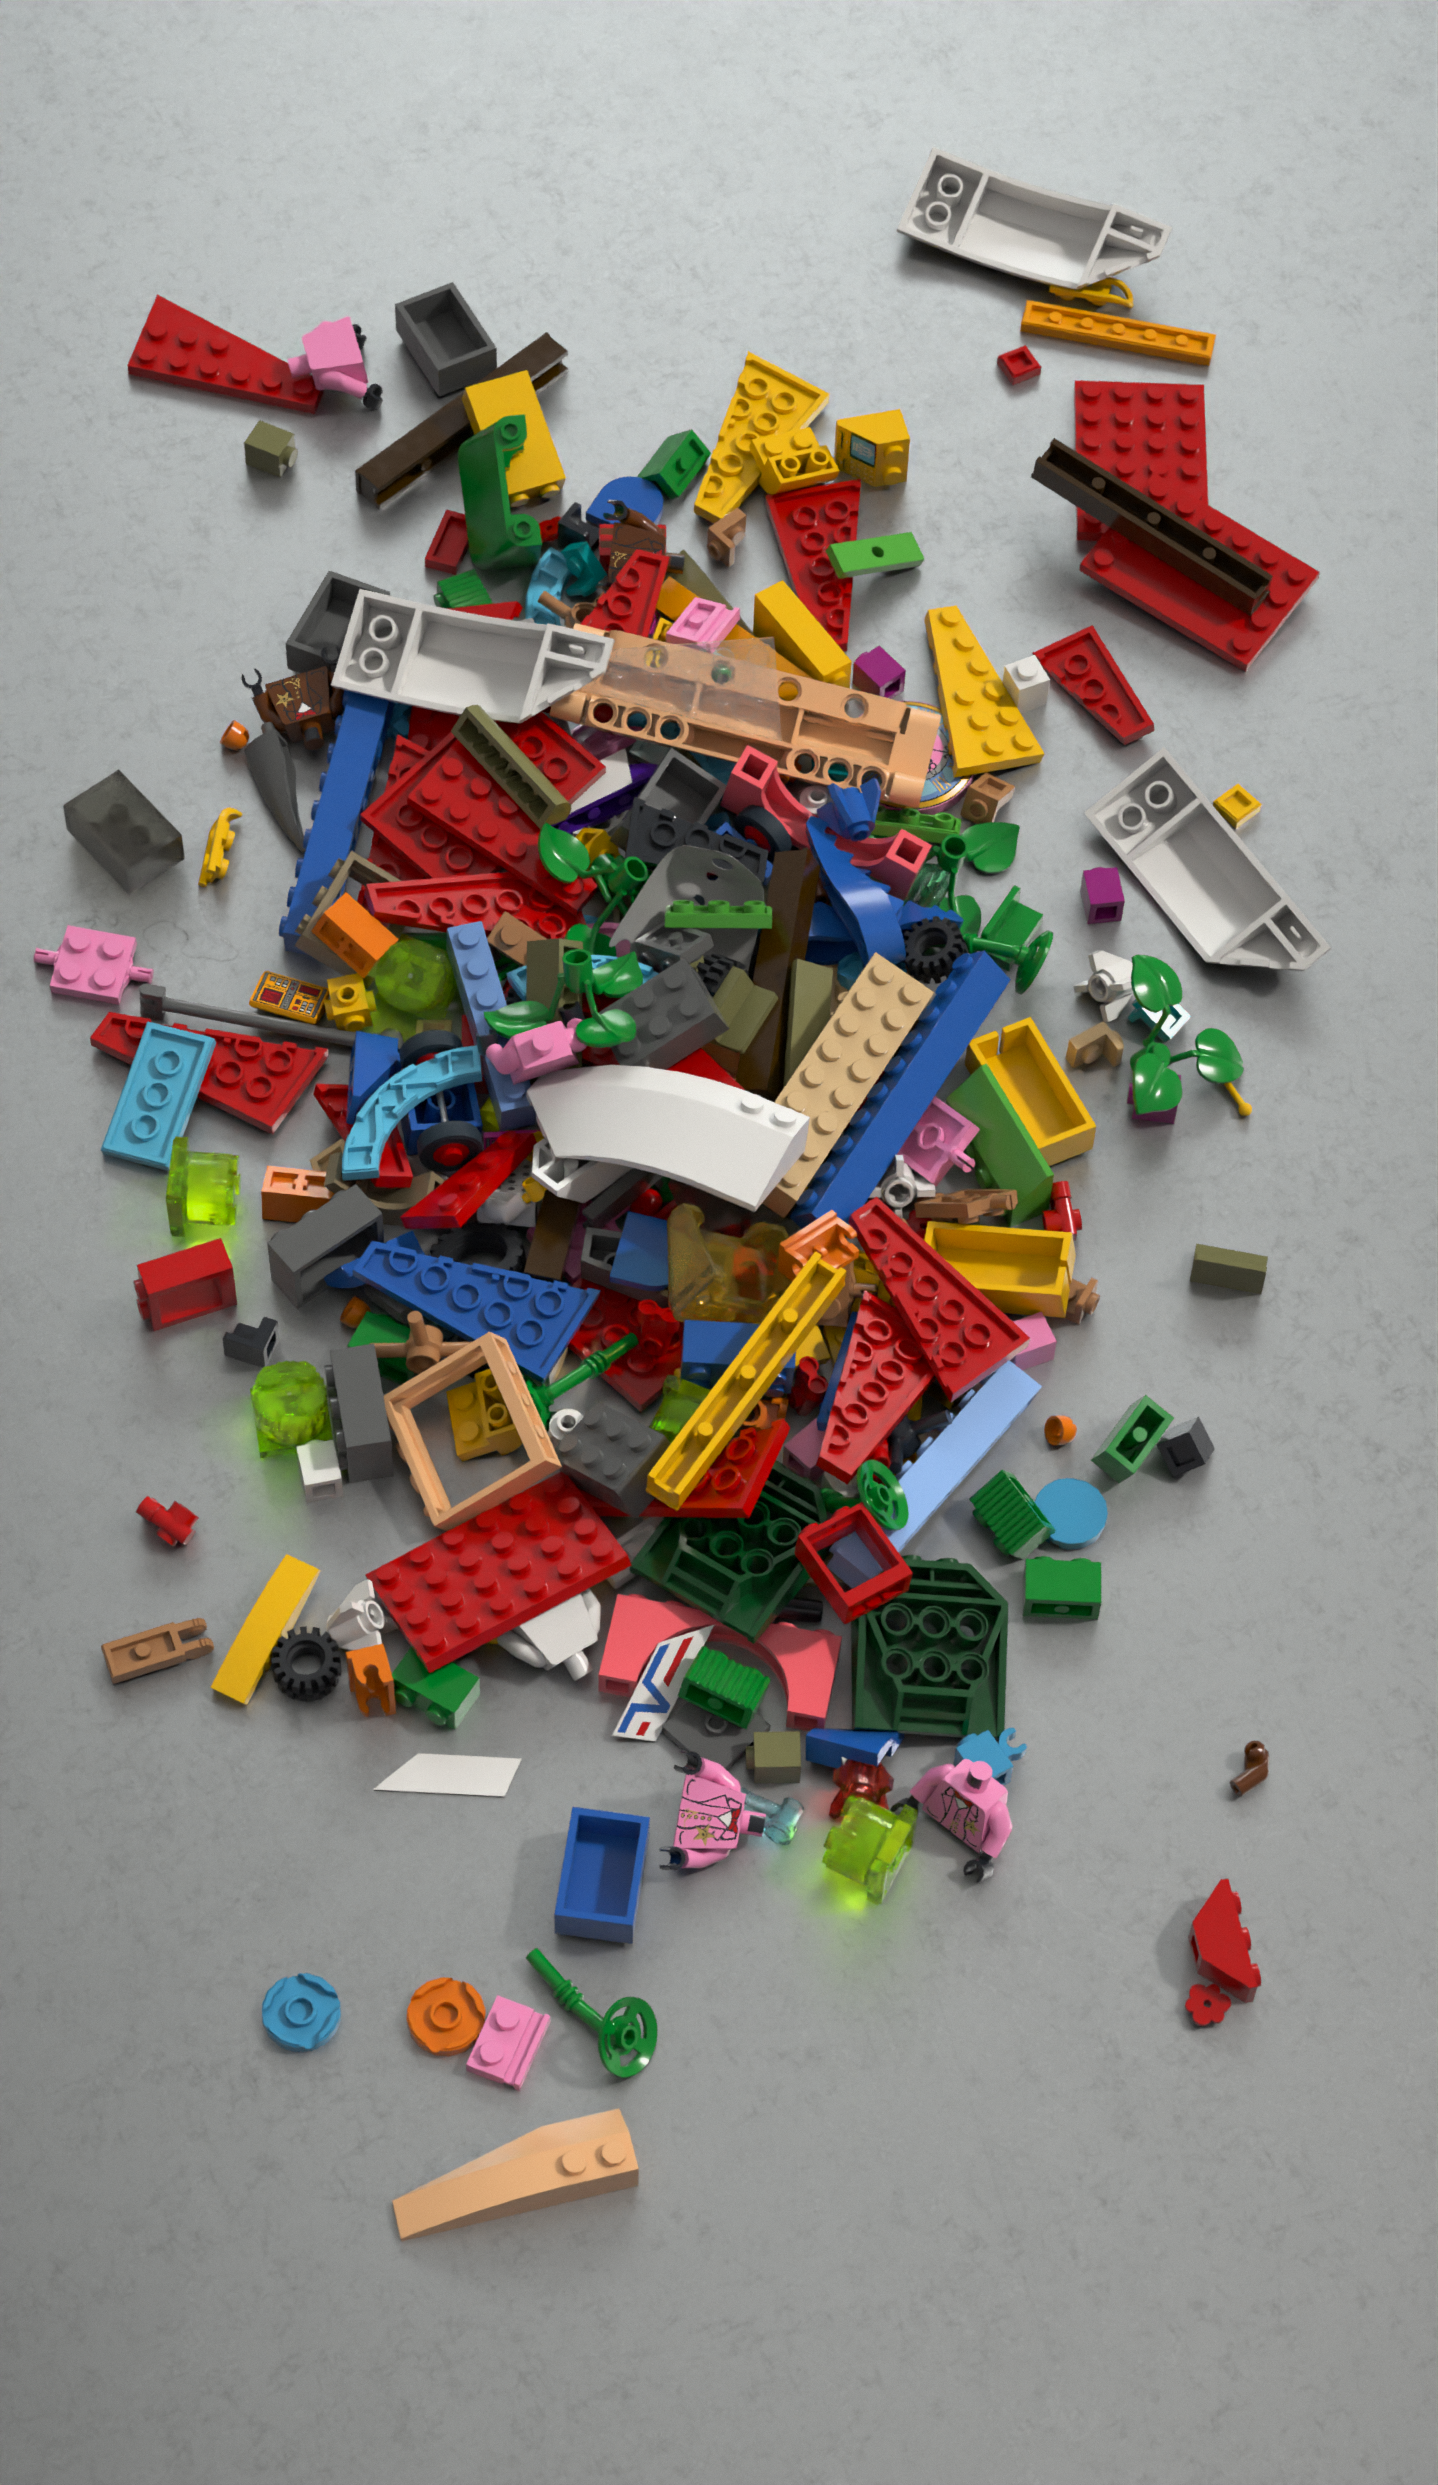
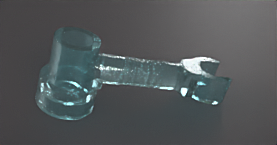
(782, 1818)

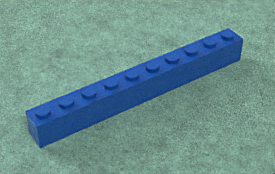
(343, 798)
(904, 1090)

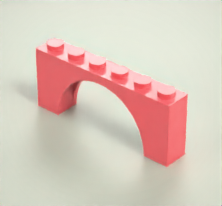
(891, 859)
(799, 1657)

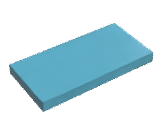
(158, 1095)

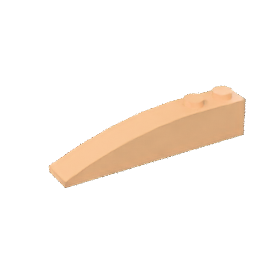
(527, 2174)

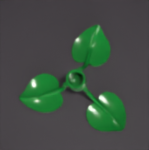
(990, 849)
(567, 858)
(604, 1030)
(1153, 1083)

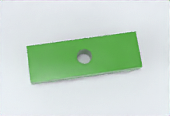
(875, 555)
(924, 826)
(718, 915)

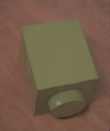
(270, 449)
(775, 1757)

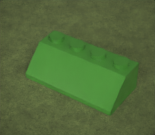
(1003, 1147)

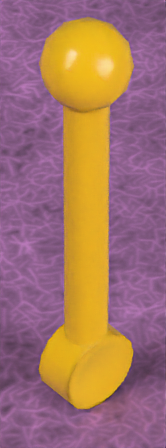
(1244, 1108)

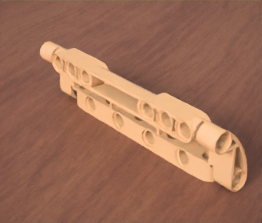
(883, 740)

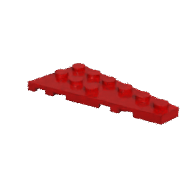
(804, 528)
(629, 604)
(465, 900)
(947, 1315)

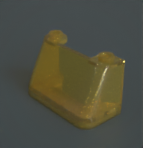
(722, 1274)

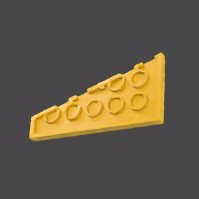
(763, 405)
(975, 705)

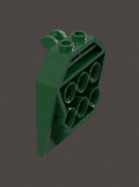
(727, 1584)
(914, 1703)

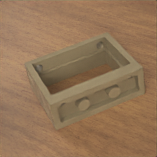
(362, 872)

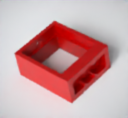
(185, 1285)
(870, 1594)

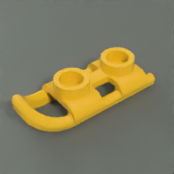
(1098, 293)
(219, 839)

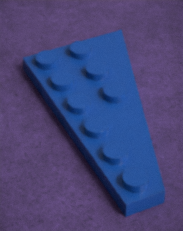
(478, 1299)

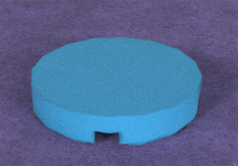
(1074, 1511)
(301, 2012)

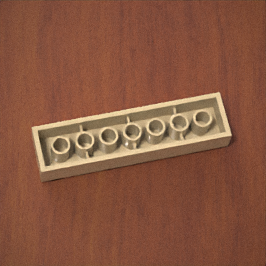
(846, 1065)

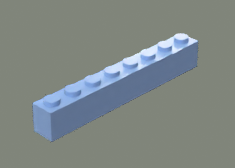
(943, 1464)

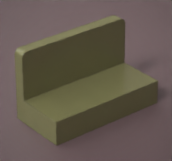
(743, 1009)
(1229, 1268)

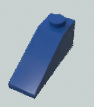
(371, 1064)

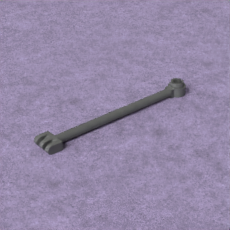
(155, 1004)

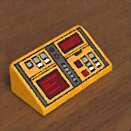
(290, 997)

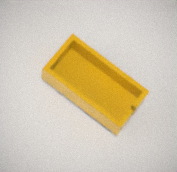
(1035, 1089)
(1010, 1266)

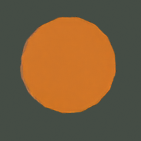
(445, 2016)

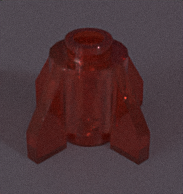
(861, 1781)

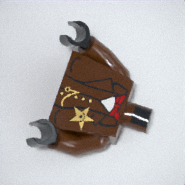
(633, 533)
(301, 704)

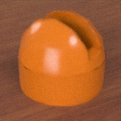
(235, 736)
(354, 1312)
(1060, 1430)

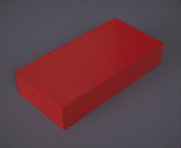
(448, 544)

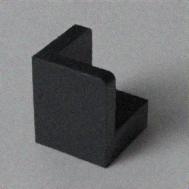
(574, 530)
(252, 1343)
(1185, 1446)

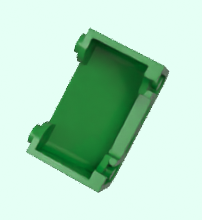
(493, 534)

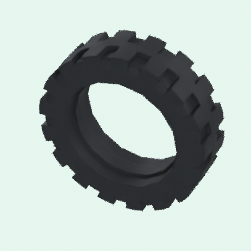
(483, 1238)

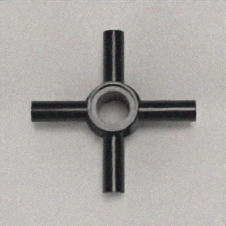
(905, 1440)

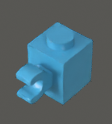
(987, 1750)

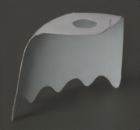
(682, 877)

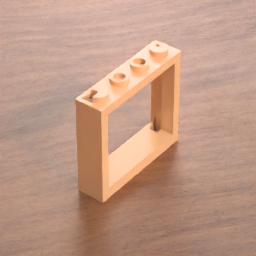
(412, 1449)

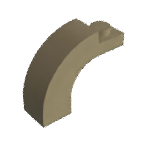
(390, 1201)

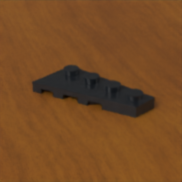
(658, 832)

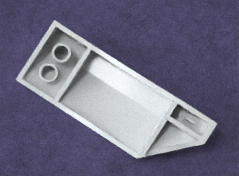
(1026, 226)
(463, 659)
(1203, 871)
(671, 1127)

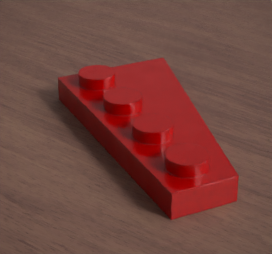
(1094, 679)
(394, 1164)
(470, 1186)

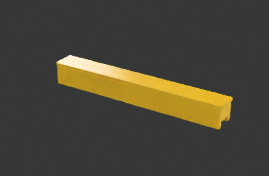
(745, 1382)

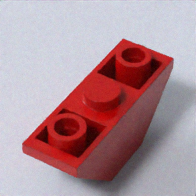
(1223, 1945)

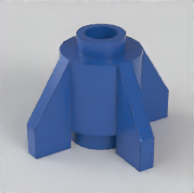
(852, 812)

